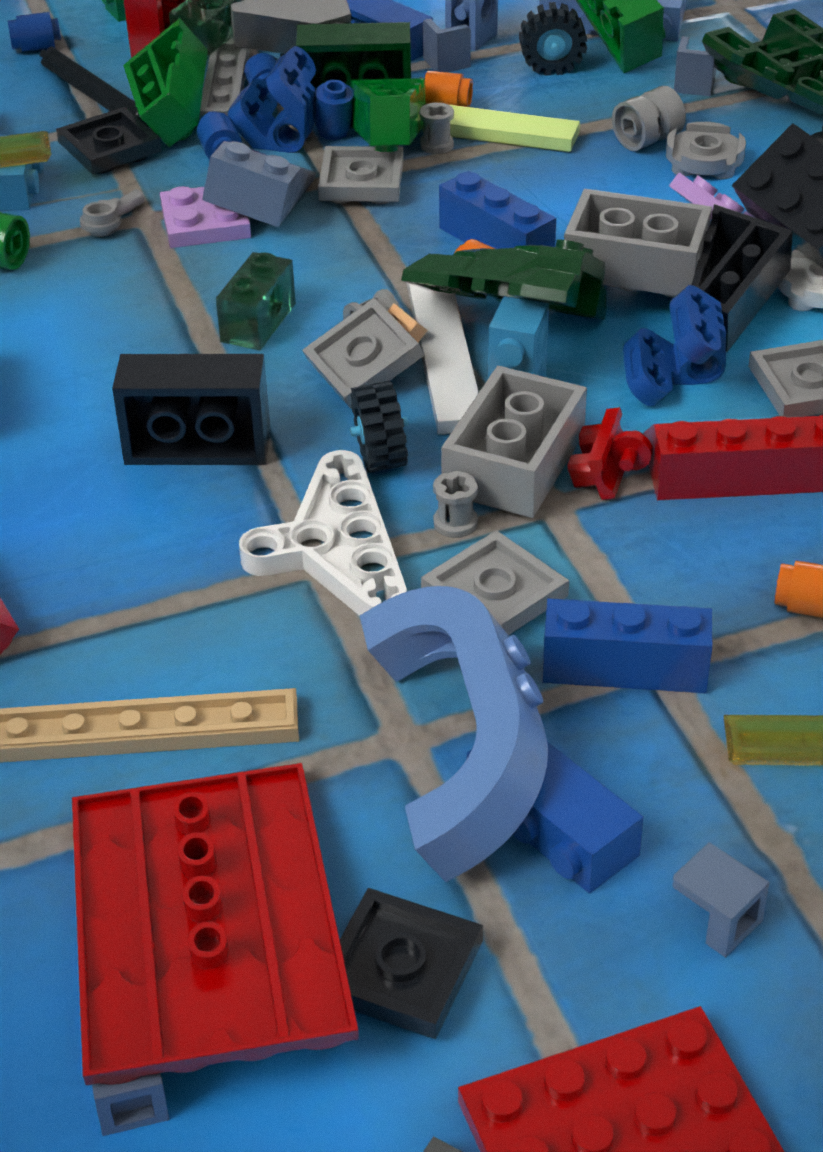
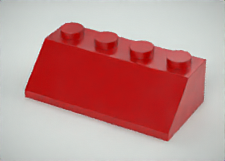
(737, 457)

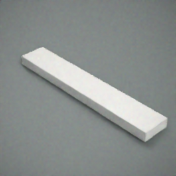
(446, 356)

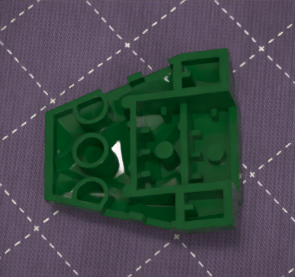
(779, 65)
(557, 275)

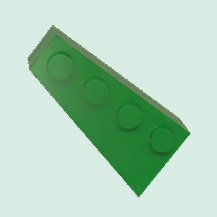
(628, 29)

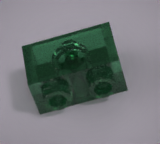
(207, 20)
(256, 300)

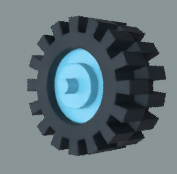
(553, 39)
(379, 426)

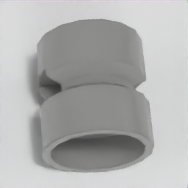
(648, 118)

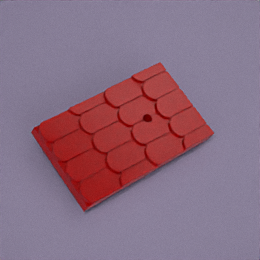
(204, 926)

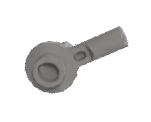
(104, 216)

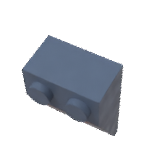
(254, 183)

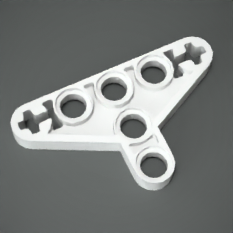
(339, 558)

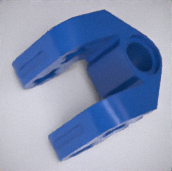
(291, 88)
(695, 358)

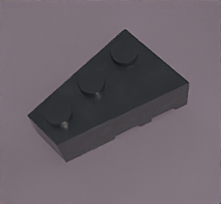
(742, 265)

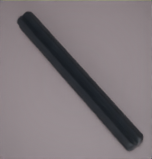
(86, 81)

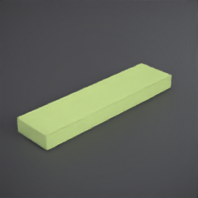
(514, 128)

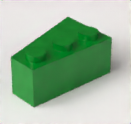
(169, 82)
(388, 111)

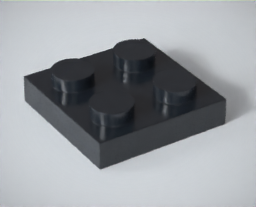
(109, 140)
(407, 961)

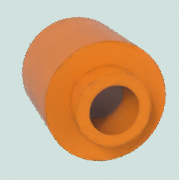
(448, 88)
(801, 588)

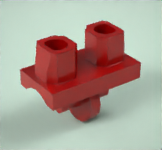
(608, 454)

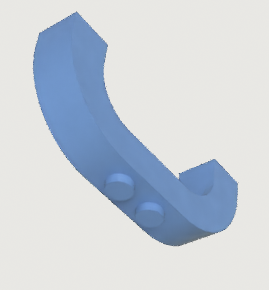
(508, 762)

